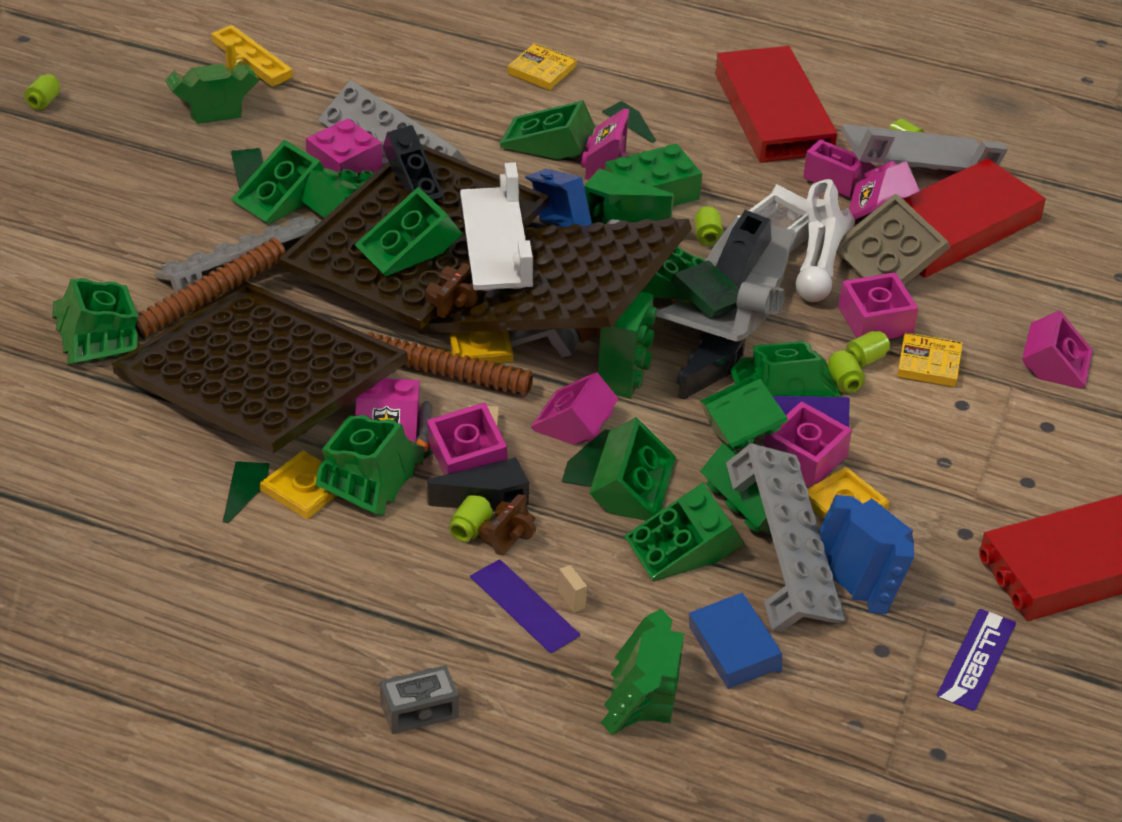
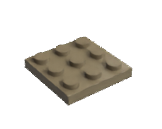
(892, 241)

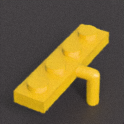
(242, 48)

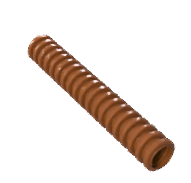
(209, 287)
(463, 367)

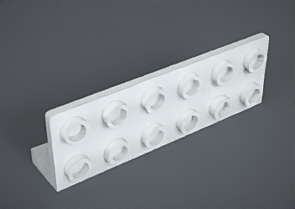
(496, 235)

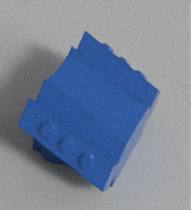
(867, 550)

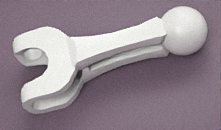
(826, 230)

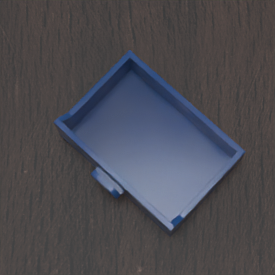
(566, 198)
(735, 640)

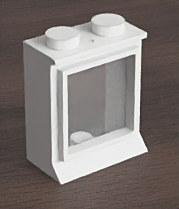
(786, 211)

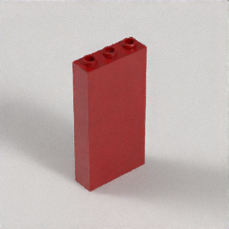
(773, 102)
(976, 210)
(1058, 558)

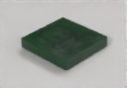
(707, 288)

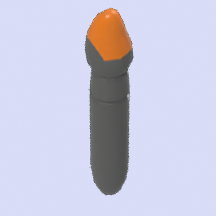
(425, 414)

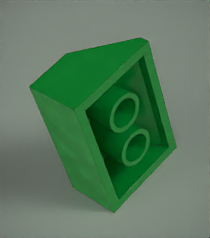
(632, 472)
(745, 502)

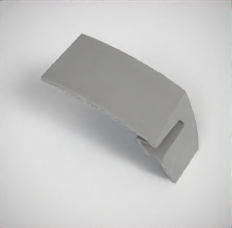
(756, 297)

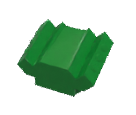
(213, 90)
(95, 320)
(788, 370)
(368, 462)
(645, 675)

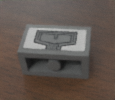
(419, 699)

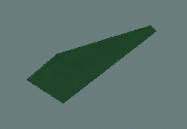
(635, 121)
(246, 163)
(584, 464)
(244, 486)

